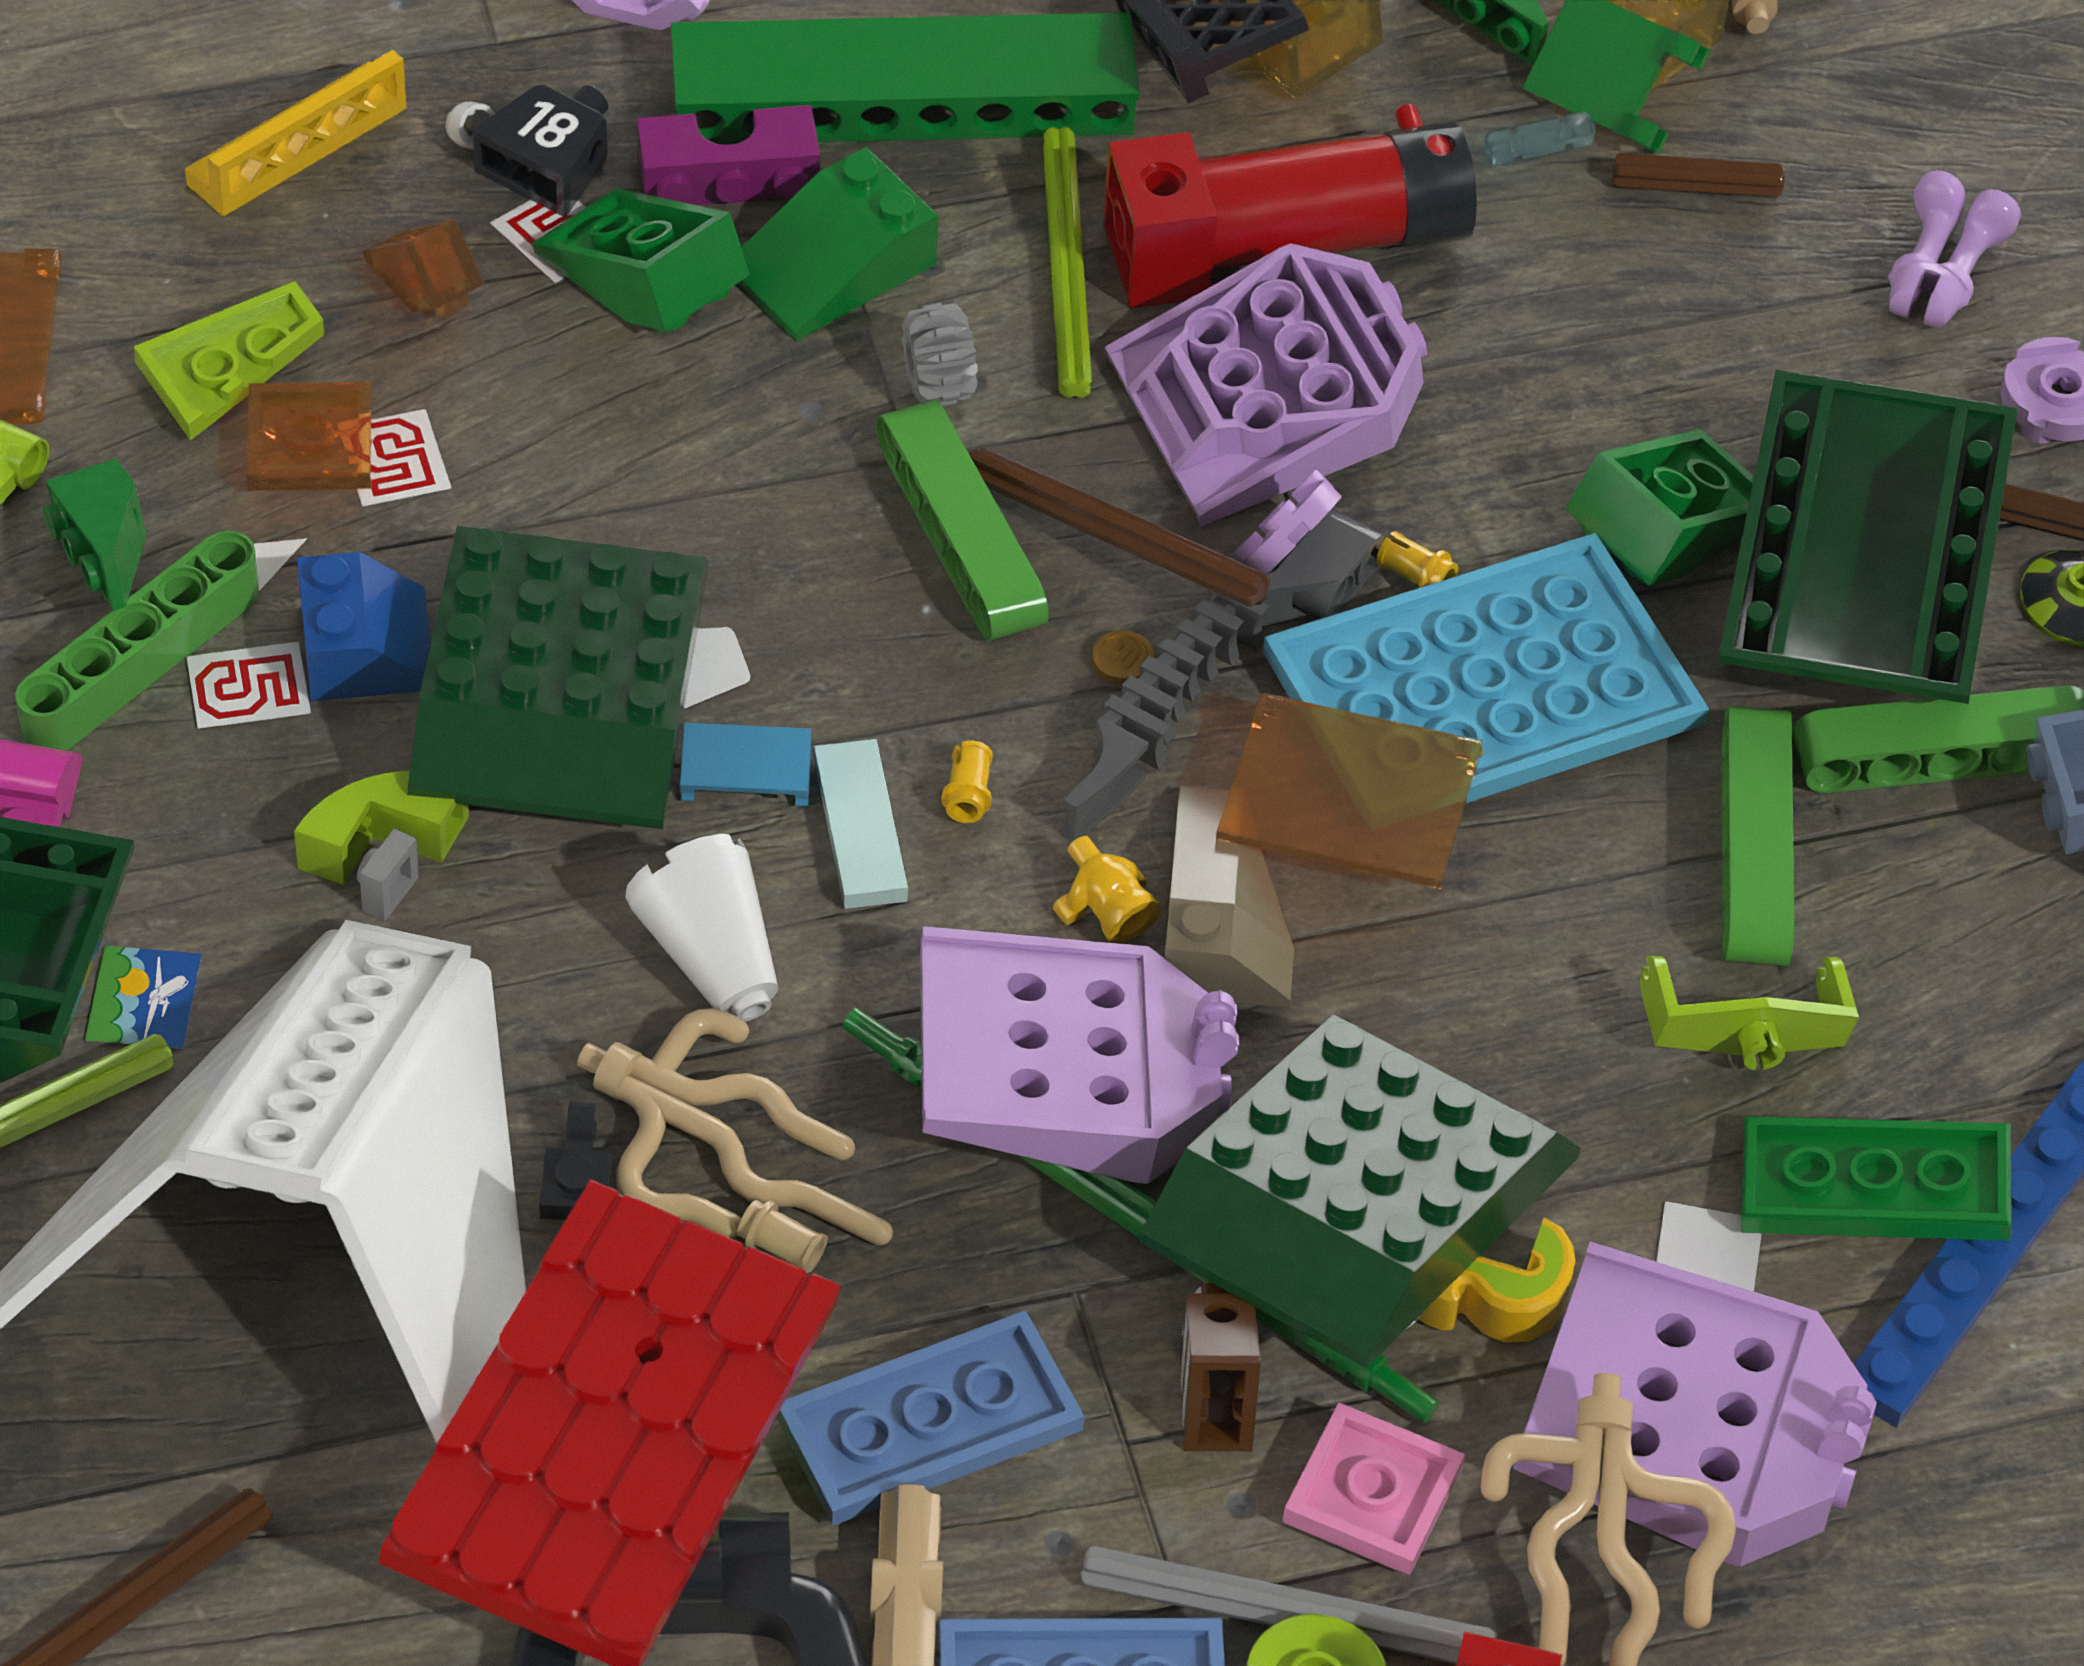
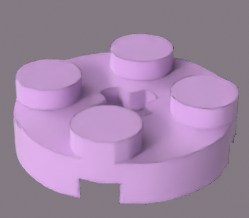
(2028, 385)
(1288, 524)

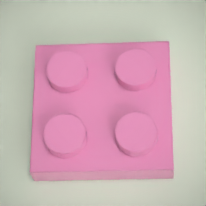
(1373, 1488)

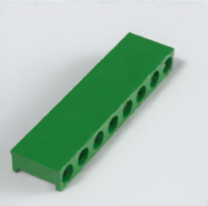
(907, 68)

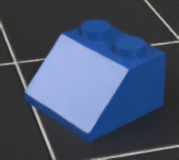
(361, 627)

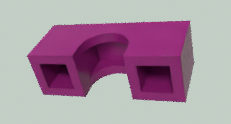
(768, 165)

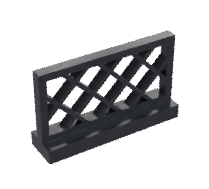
(1183, 48)

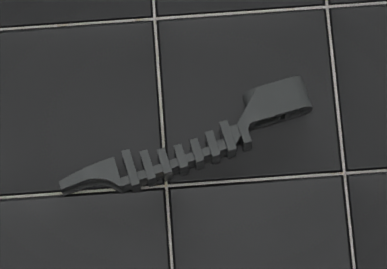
(1308, 585)

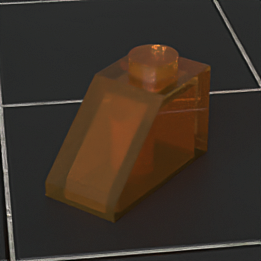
(427, 267)

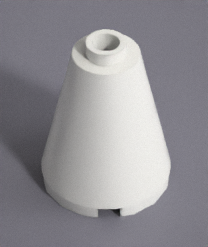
(710, 922)

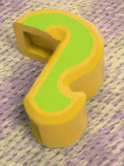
(1509, 1300)

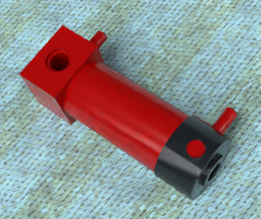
(1187, 215)

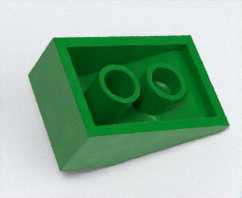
(839, 245)
(647, 256)
(1664, 504)

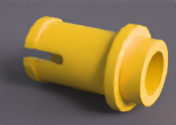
(1415, 561)
(967, 793)

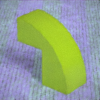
(345, 822)

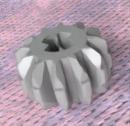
(939, 353)

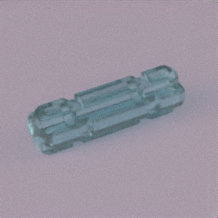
(1539, 138)

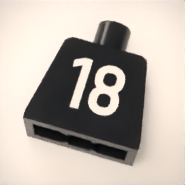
(545, 145)

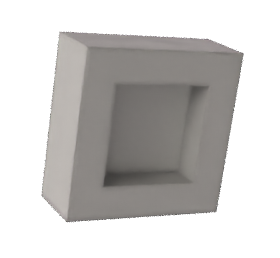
(388, 874)

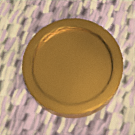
(1120, 655)

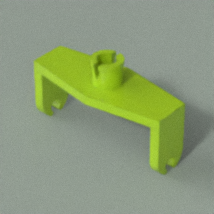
(1751, 1025)

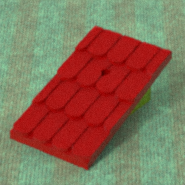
(610, 1427)

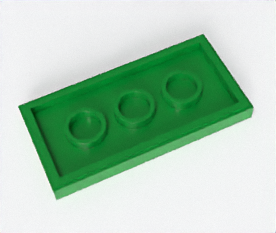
(1876, 1178)

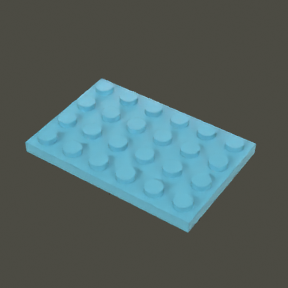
(1527, 654)

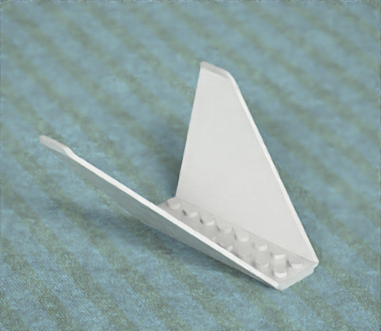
(360, 1091)

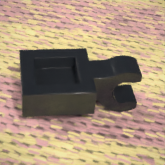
(570, 1169)

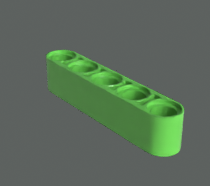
(962, 520)
(138, 642)
(1925, 739)
(1757, 836)

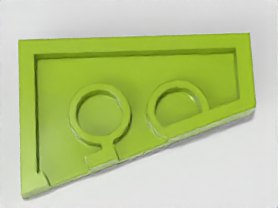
(210, 362)

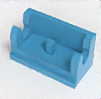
(746, 760)

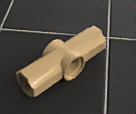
(907, 1578)

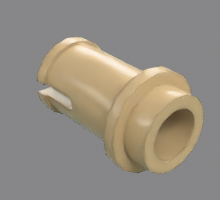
(781, 1235)

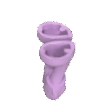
(1940, 206)

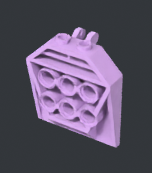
(1273, 377)
(1070, 1050)
(1797, 1414)

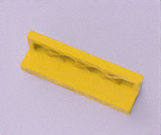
(300, 135)

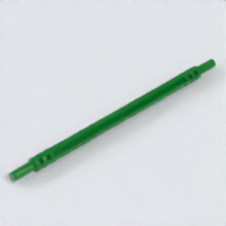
(1131, 1210)

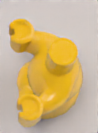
(1112, 891)

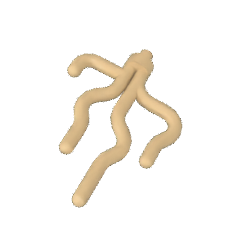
(669, 1097)
(1605, 1459)

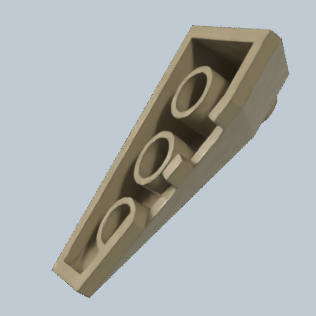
(1225, 910)

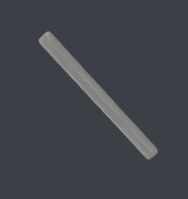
(1270, 1602)

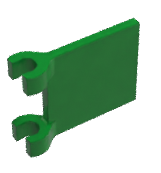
(1607, 64)

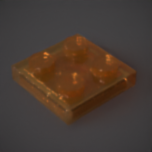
(309, 436)

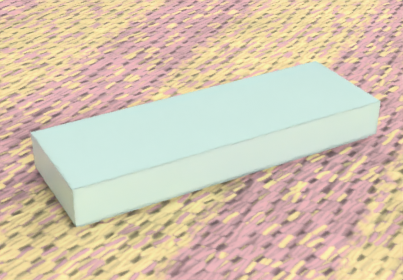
(860, 824)

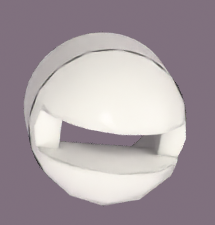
(469, 114)

